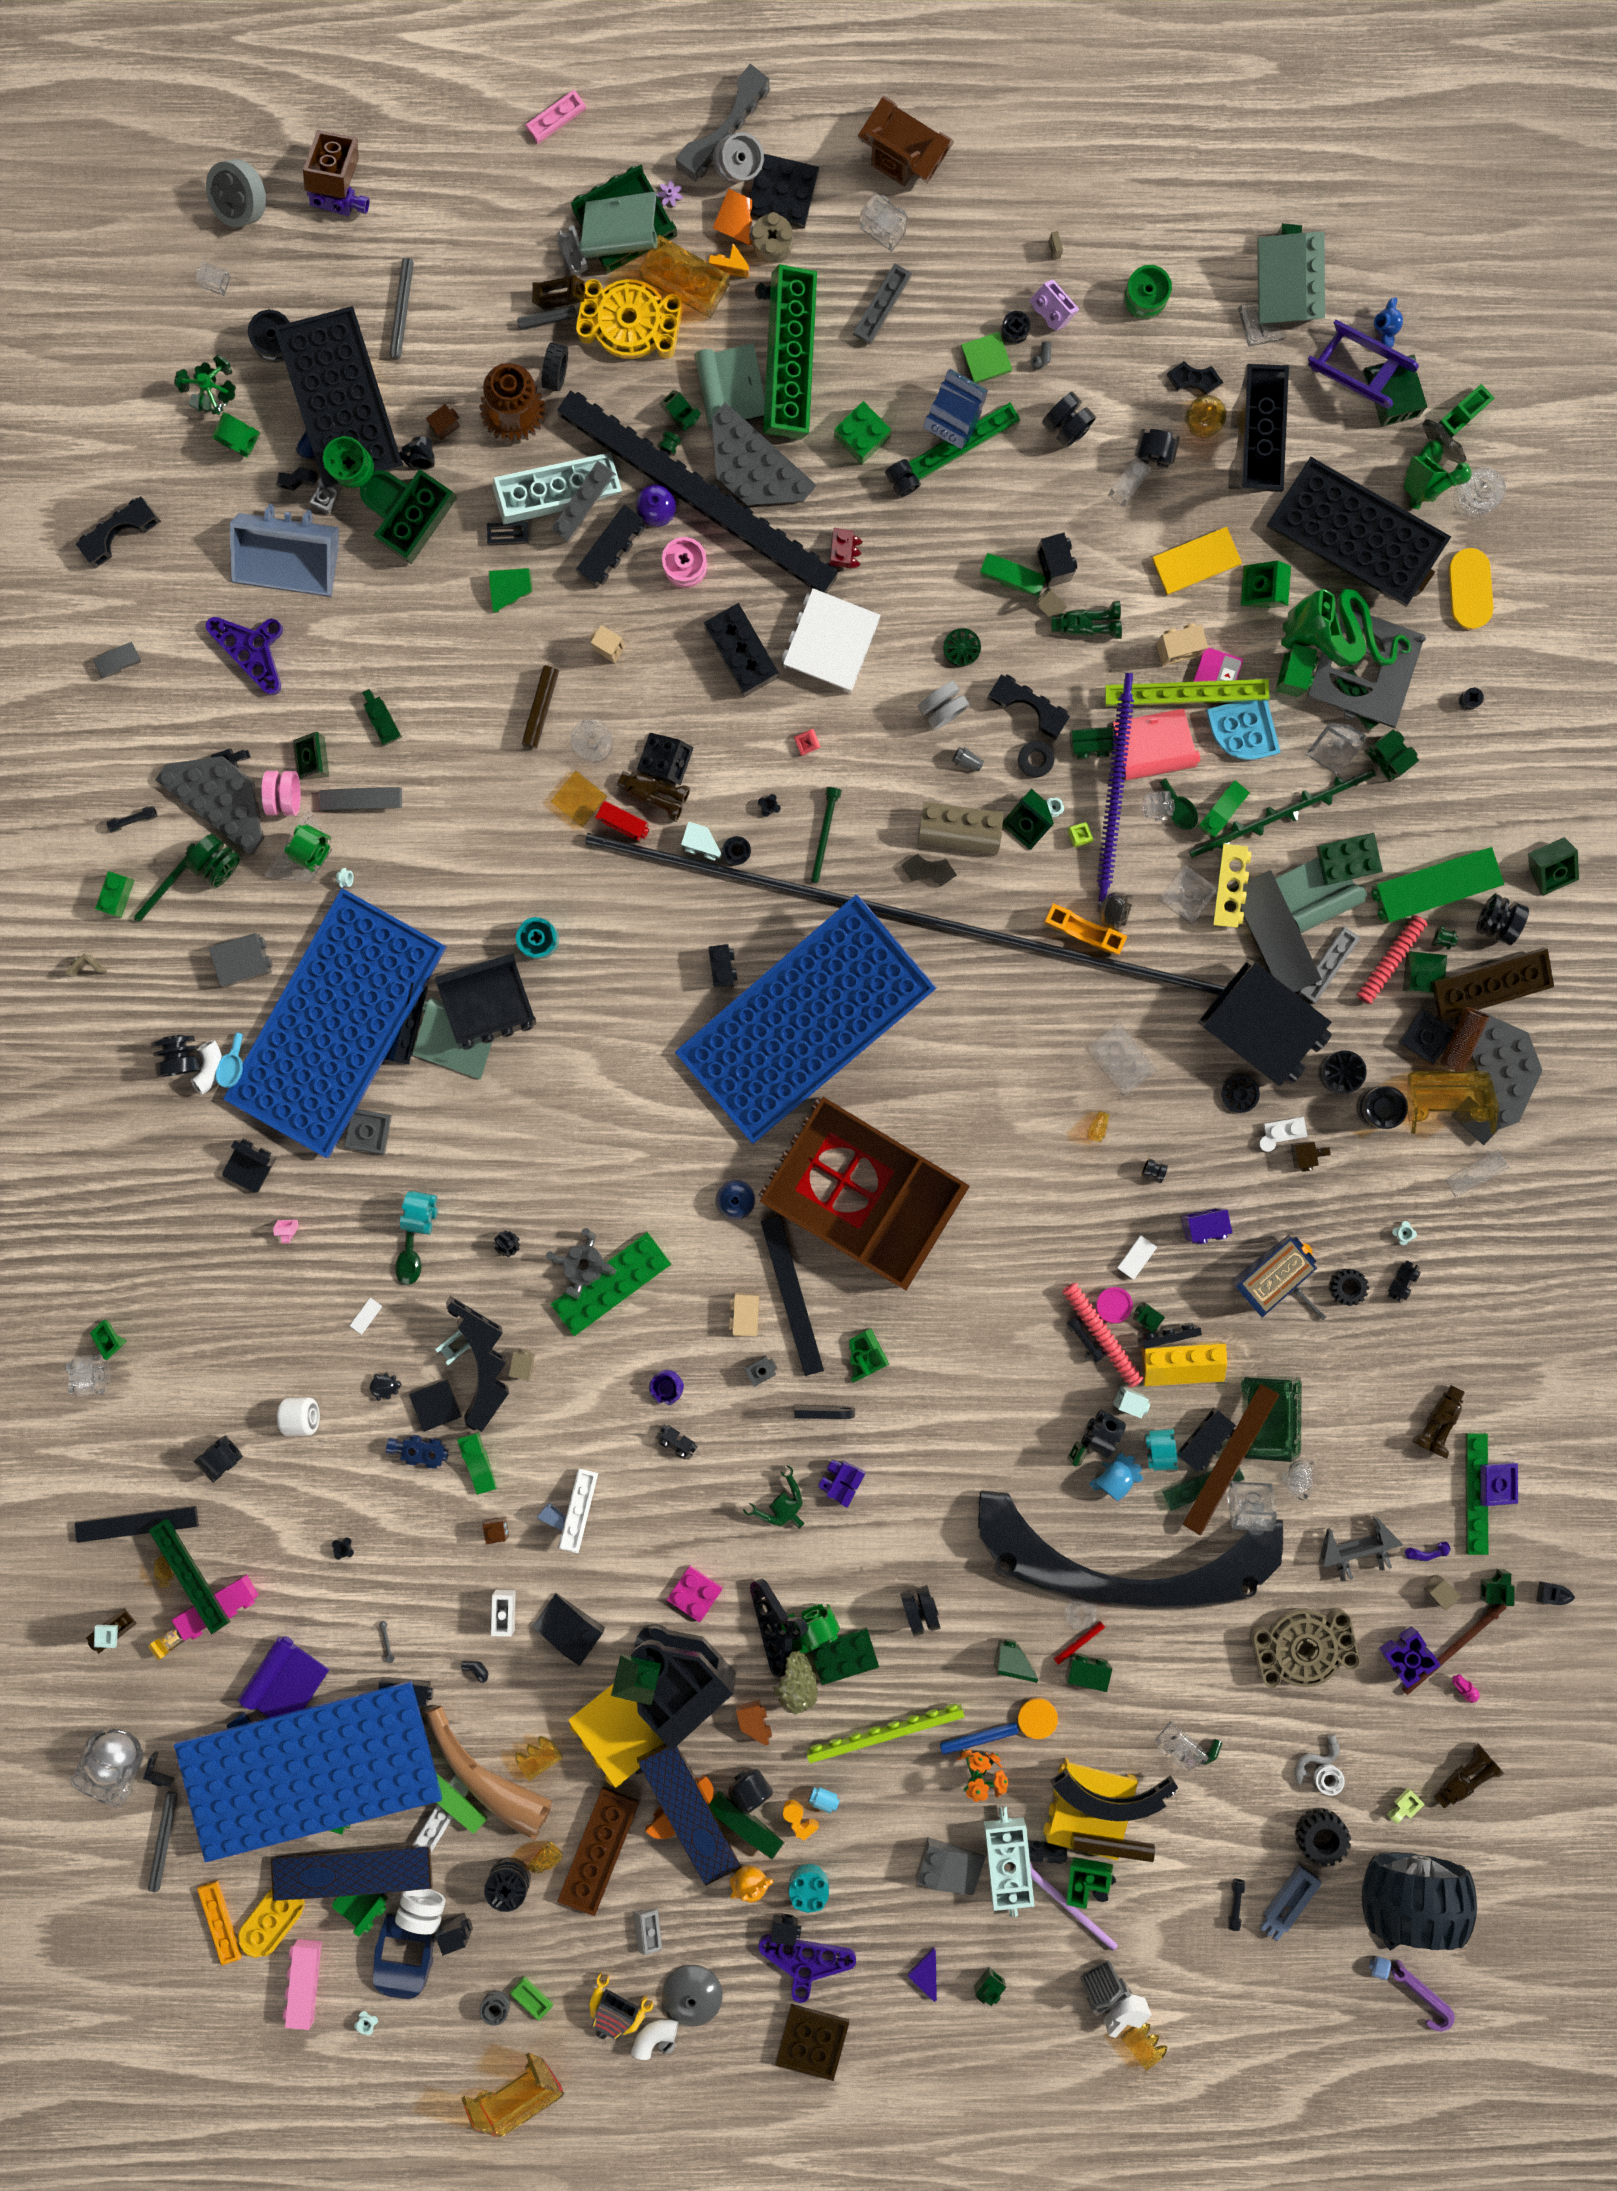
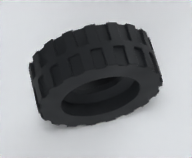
(554, 366)

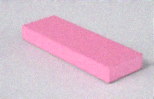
(555, 116)

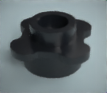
(771, 799)
(346, 1543)

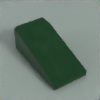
(1078, 1454)

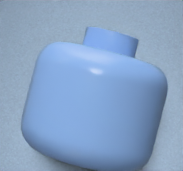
(1380, 1967)

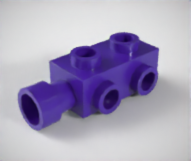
(340, 205)

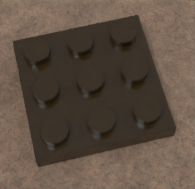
(812, 2042)

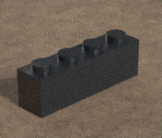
(610, 546)

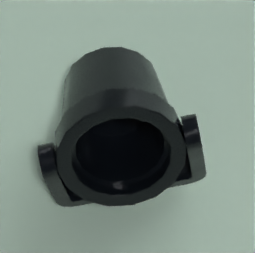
(420, 455)

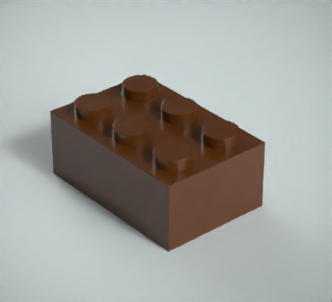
(330, 164)

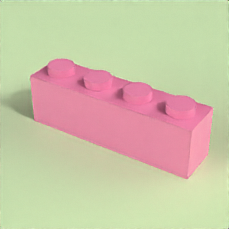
(303, 1984)

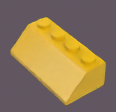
(1184, 1363)

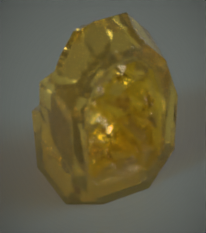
(545, 1858)

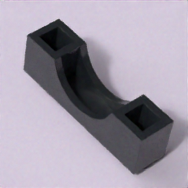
(97, 544)
(1008, 692)

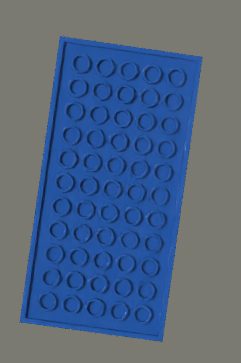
(805, 1019)
(335, 1023)
(308, 1771)

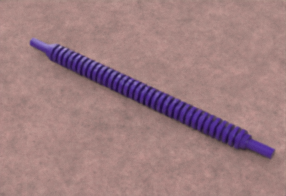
(1126, 698)

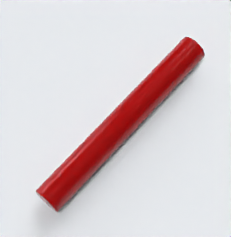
(1079, 1642)

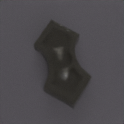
(1451, 448)
(919, 868)

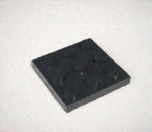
(785, 189)

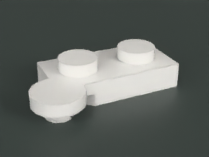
(1282, 1131)

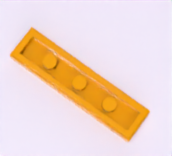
(219, 1922)

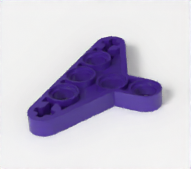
(244, 642)
(815, 1963)

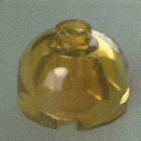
(1206, 416)

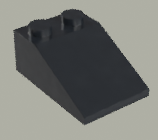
(568, 1629)

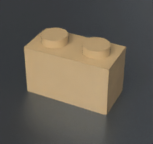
(607, 643)
(745, 1314)

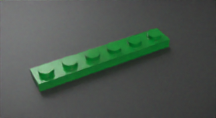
(1476, 1515)

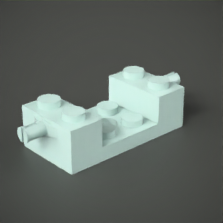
(1007, 1843)

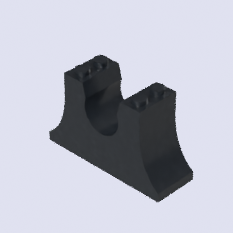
(1261, 427)

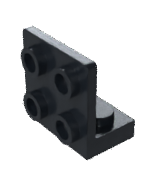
(665, 757)

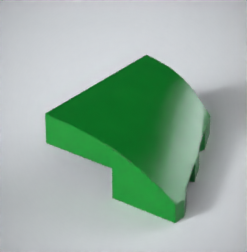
(508, 586)
(866, 1355)

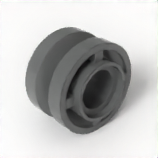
(491, 2016)

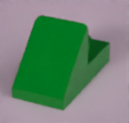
(106, 1339)

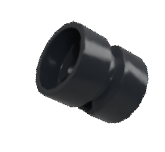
(903, 479)

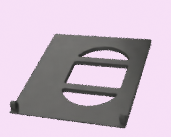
(1392, 683)

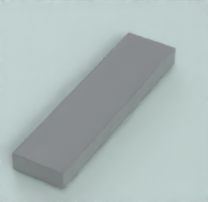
(1330, 963)

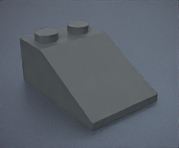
(949, 1868)

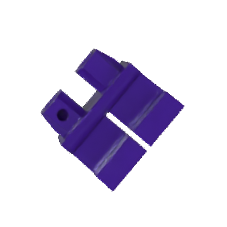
(844, 1483)

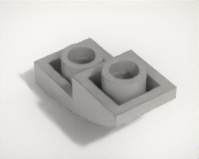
(325, 498)

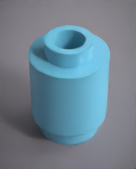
(824, 1800)

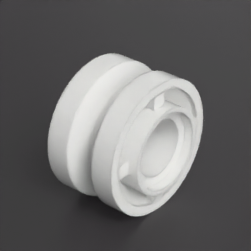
(1337, 1783)

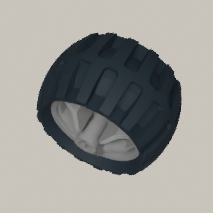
(1419, 1901)

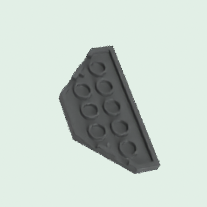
(753, 465)
(218, 795)
(1513, 1066)

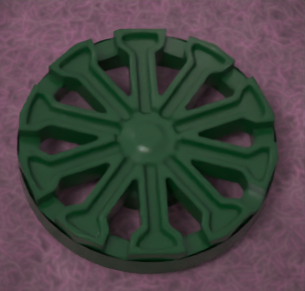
(962, 647)

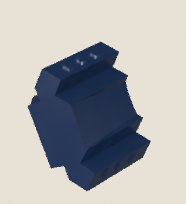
(956, 409)

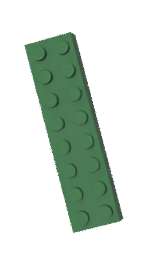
(790, 352)

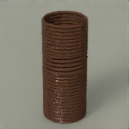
(1466, 1035)

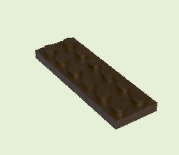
(1493, 983)

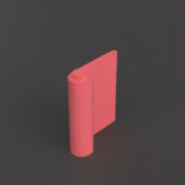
(1159, 745)

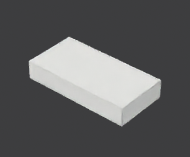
(1137, 1257)

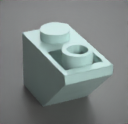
(699, 839)

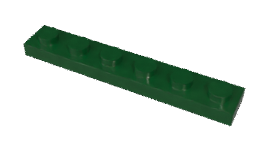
(189, 1576)

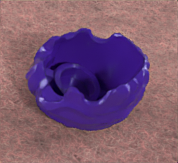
(666, 1387)

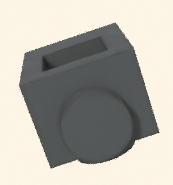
(757, 1378)

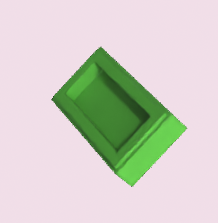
(531, 1998)

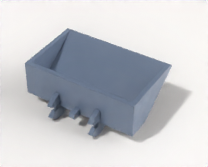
(283, 552)

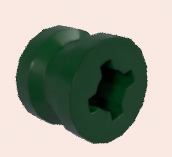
(669, 443)

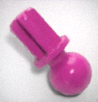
(1466, 1689)

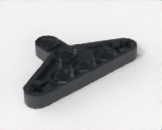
(775, 1617)

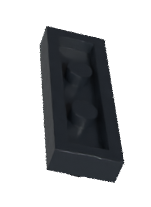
(1169, 1335)

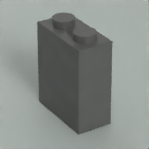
(241, 959)

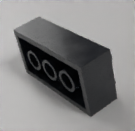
(728, 645)

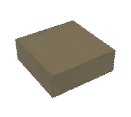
(1055, 245)

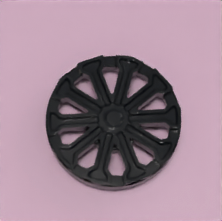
(1240, 1094)

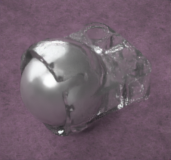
(108, 1767)

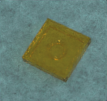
(579, 799)

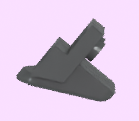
(1104, 1987)

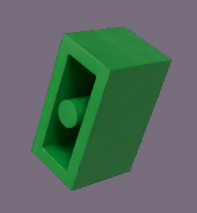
(114, 894)

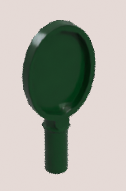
(1185, 812)
(408, 1263)

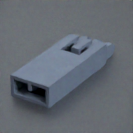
(1295, 1894)

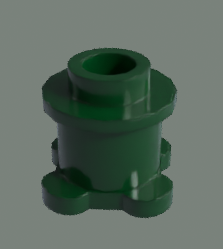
(1445, 938)

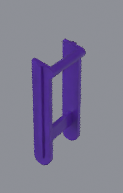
(1373, 390)

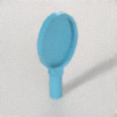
(230, 1065)

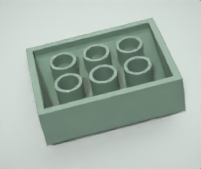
(1291, 277)

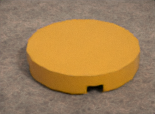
(1037, 1718)

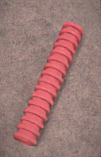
(1392, 959)

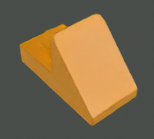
(734, 266)

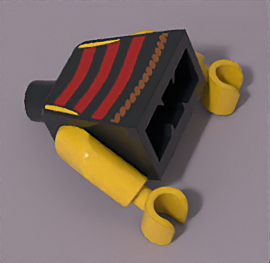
(614, 2014)

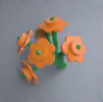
(977, 1787)

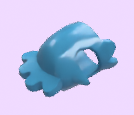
(1118, 1477)

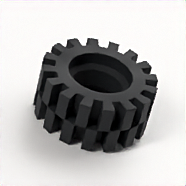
(1361, 1287)

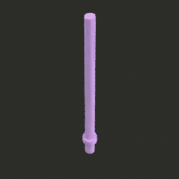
(1073, 1910)

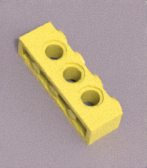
(1229, 854)

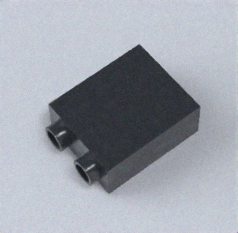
(1266, 1023)

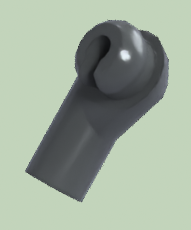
(1044, 358)

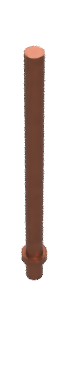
(1493, 1614)

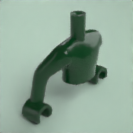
(783, 1506)

